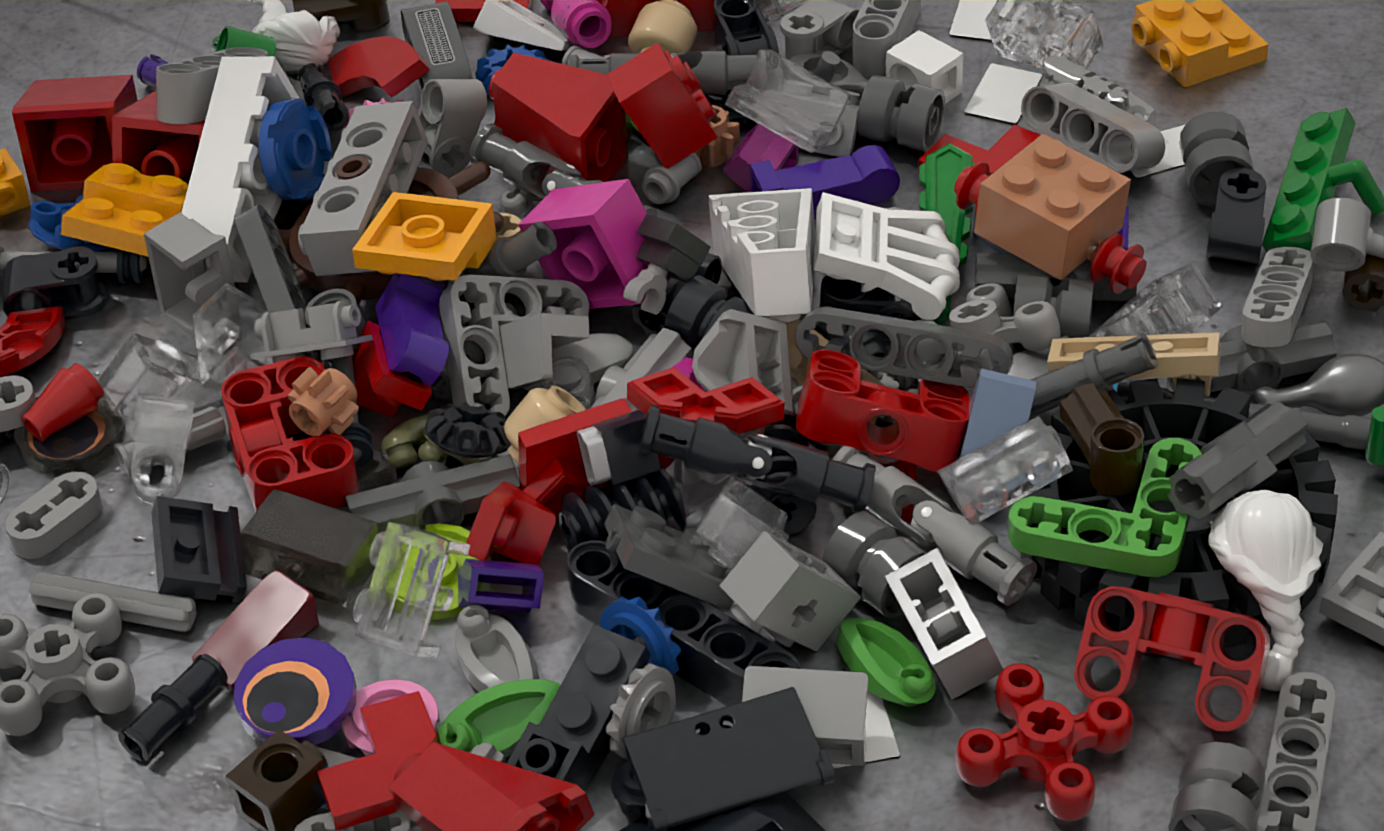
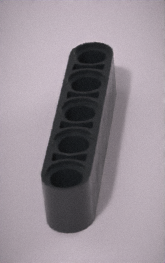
(712, 643)

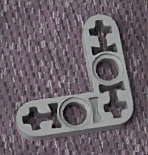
(483, 328)

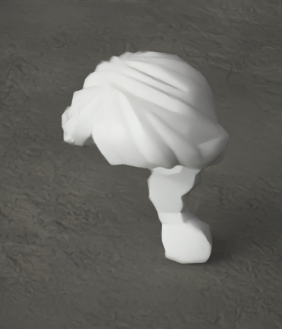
(297, 35)
(1274, 553)

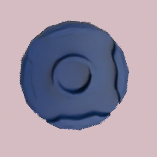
(294, 149)

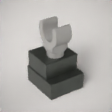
(668, 253)

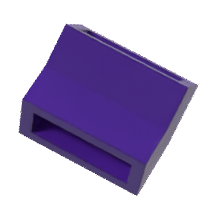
(525, 575)

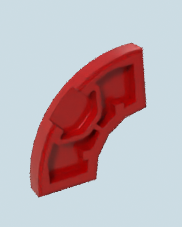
(379, 63)
(29, 337)

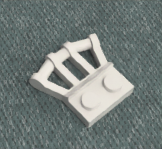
(887, 250)

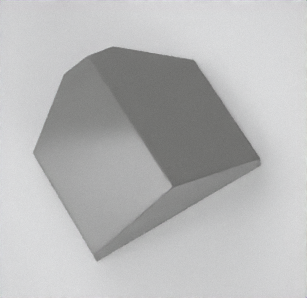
(743, 348)

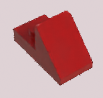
(379, 386)
(511, 525)

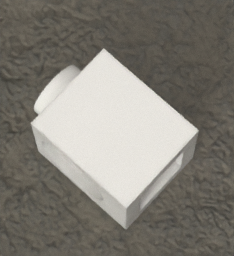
(927, 63)

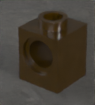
(278, 783)

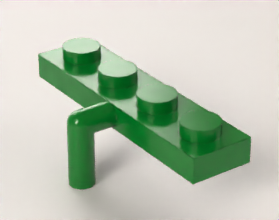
(1312, 177)

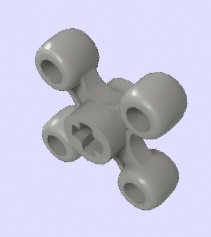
(990, 312)
(60, 664)

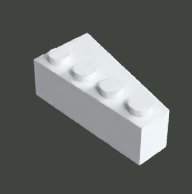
(227, 165)
(767, 248)

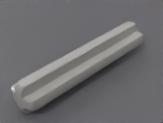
(134, 604)

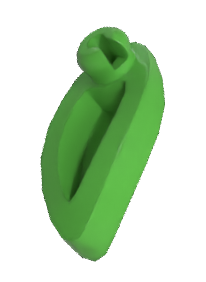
(889, 659)
(497, 715)

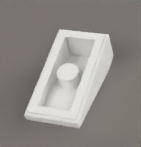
(517, 23)

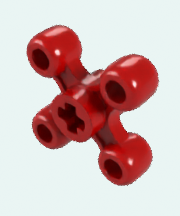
(1044, 741)

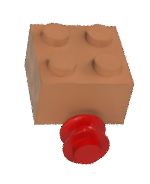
(1055, 212)

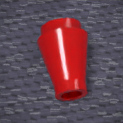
(64, 400)

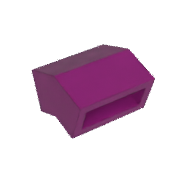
(758, 146)

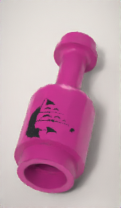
(581, 21)

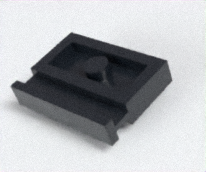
(197, 550)

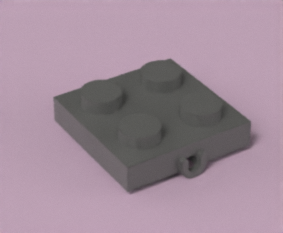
(665, 554)

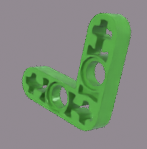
(1127, 532)

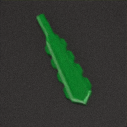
(938, 178)

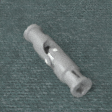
(964, 547)

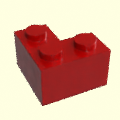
(663, 103)

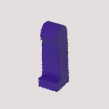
(862, 177)
(413, 326)

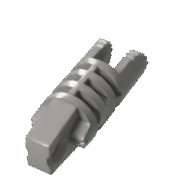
(1063, 71)

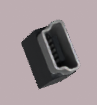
(612, 448)

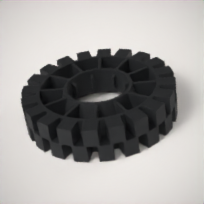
(1199, 572)

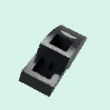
(573, 731)

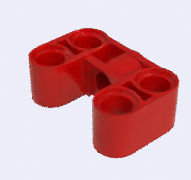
(838, 409)
(259, 429)
(1178, 630)

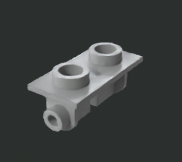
(330, 331)

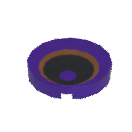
(295, 688)

